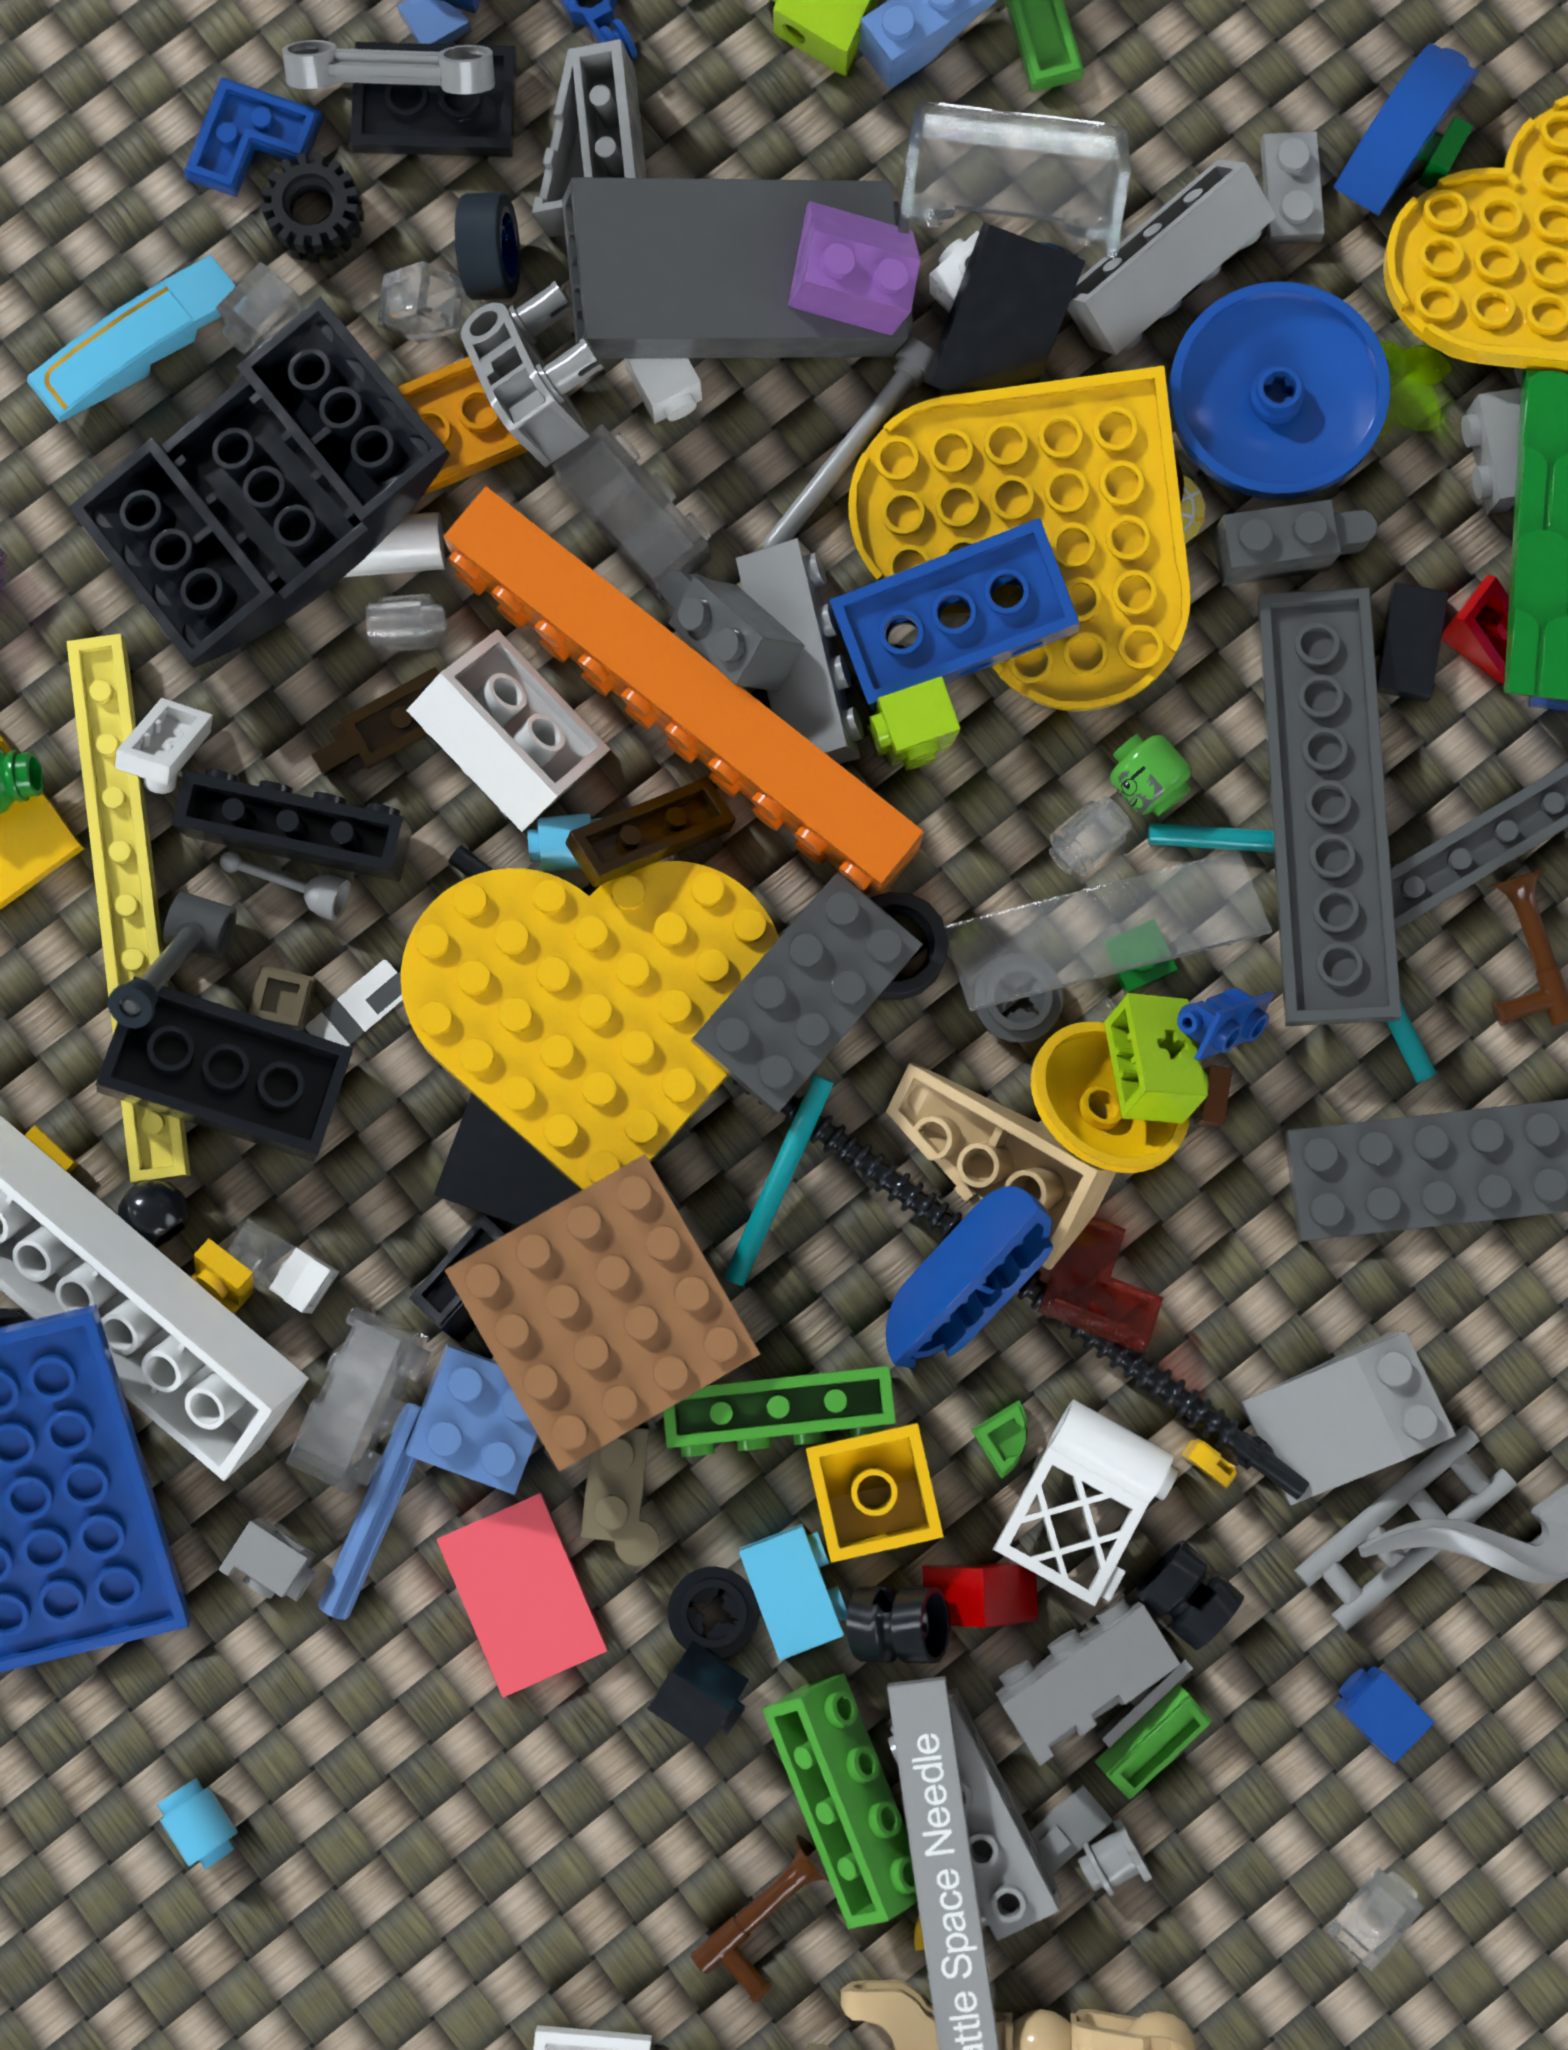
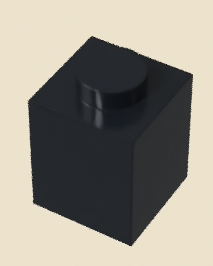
(700, 1695)

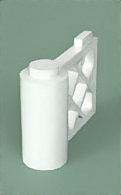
(1112, 1463)

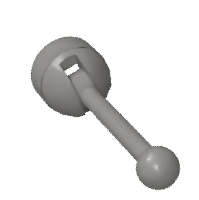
(323, 894)

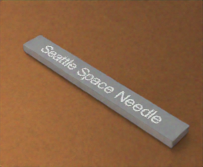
(943, 1865)

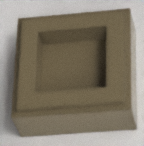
(282, 997)

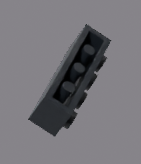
(293, 825)

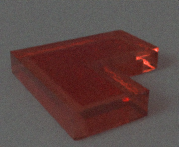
(1092, 1300)

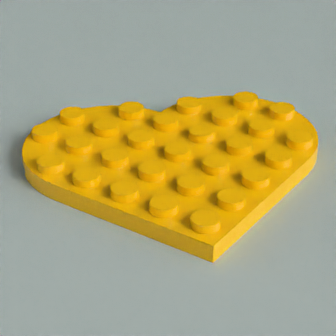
(1486, 255)
(1099, 475)
(583, 1005)

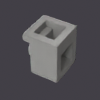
(271, 1561)

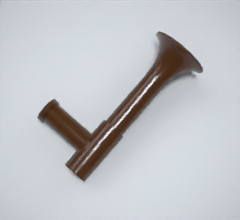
(1553, 991)
(724, 1943)

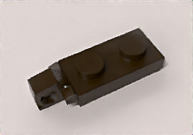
(376, 729)

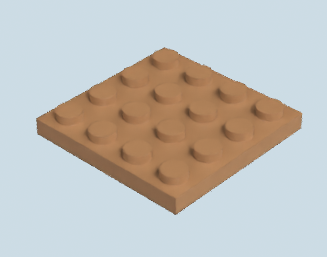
(602, 1312)

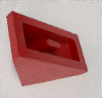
(1481, 628)
(985, 1593)

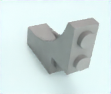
(1493, 433)

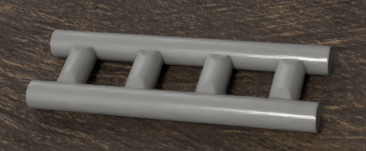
(1369, 1523)

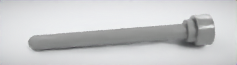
(910, 371)

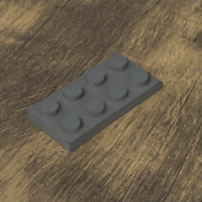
(806, 993)

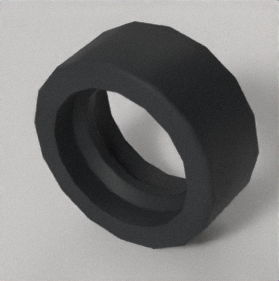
(936, 935)

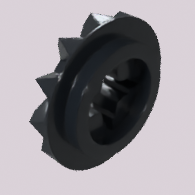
(701, 1586)

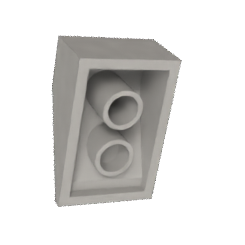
(1351, 1414)

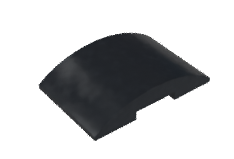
(265, 490)

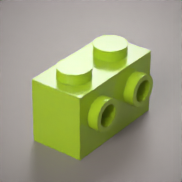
(914, 724)

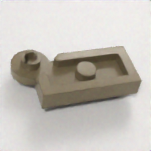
(616, 1498)

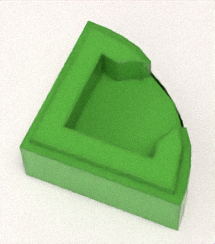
(1003, 1437)

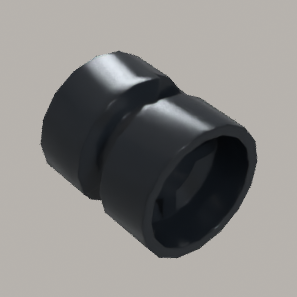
(1175, 1580)
(899, 1624)

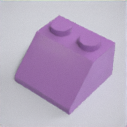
(854, 269)

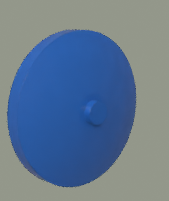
(1279, 390)

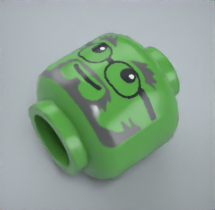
(1150, 774)

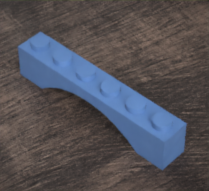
(911, 33)

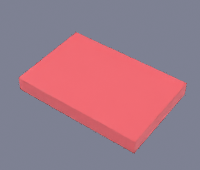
(522, 1594)

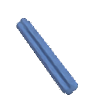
(371, 1521)

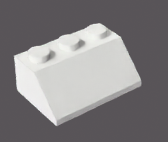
(508, 729)

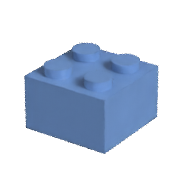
(473, 1422)

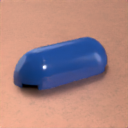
(969, 1276)

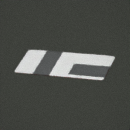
(359, 1006)

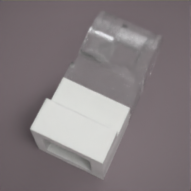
(282, 1266)

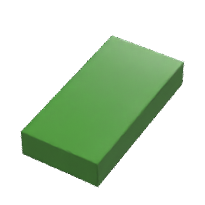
(1045, 42)
(1153, 1741)

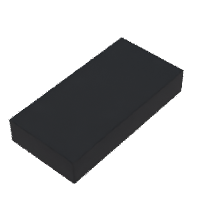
(1411, 641)

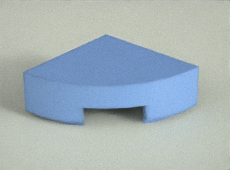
(433, 21)

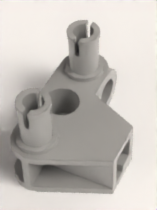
(517, 382)

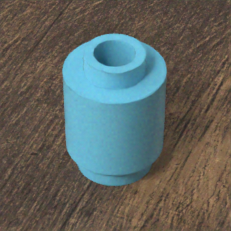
(548, 841)
(197, 1824)

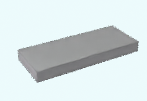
(1142, 1704)
(1068, 1826)

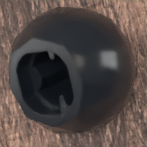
(155, 1210)

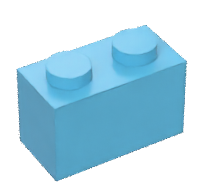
(793, 1590)

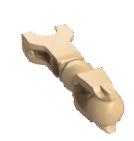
(911, 2023)

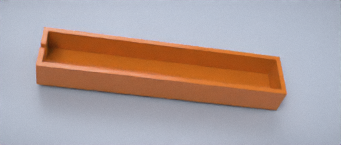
(680, 694)

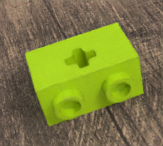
(1154, 1060)

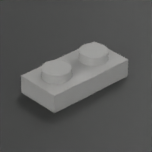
(1292, 187)

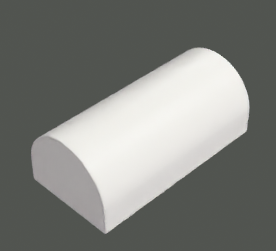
(411, 547)

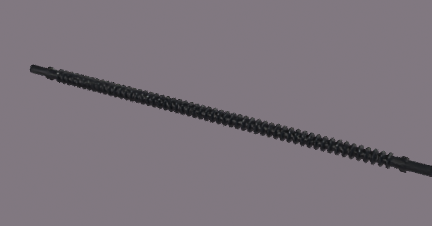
(1248, 1449)

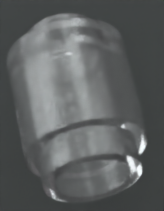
(406, 622)
(1089, 836)

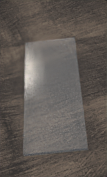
(1105, 930)

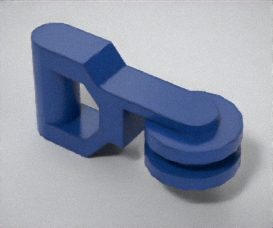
(597, 20)

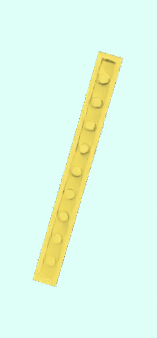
(122, 869)

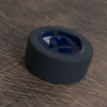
(487, 245)

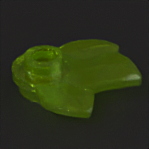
(1411, 390)

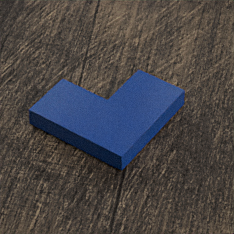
(247, 121)

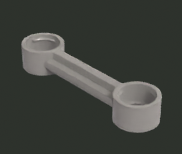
(455, 69)

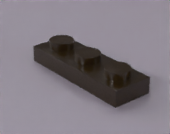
(650, 831)

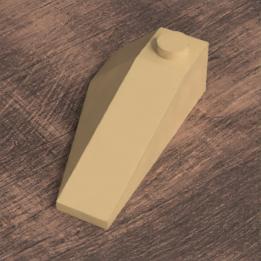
(994, 1148)

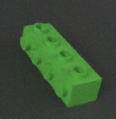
(781, 1407)
(845, 1800)

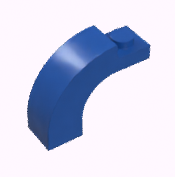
(1405, 126)

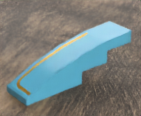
(131, 339)

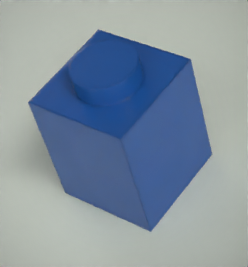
(1382, 1712)

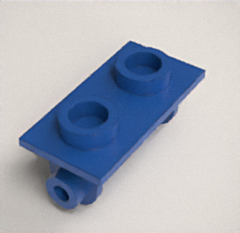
(1224, 1021)

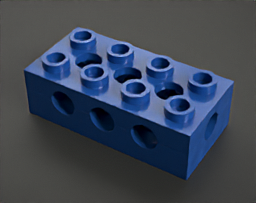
(958, 578)

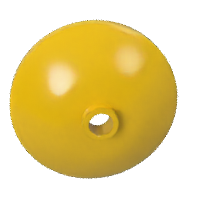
(1081, 1106)

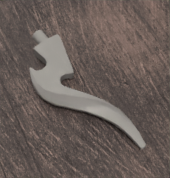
(1533, 1562)

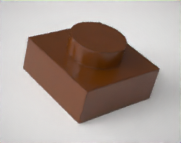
(1213, 1109)

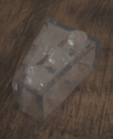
(359, 1400)

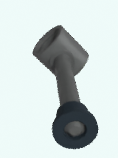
(190, 927)

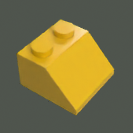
(874, 1492)

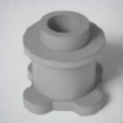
(1113, 1860)

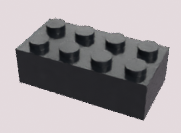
(228, 1072)

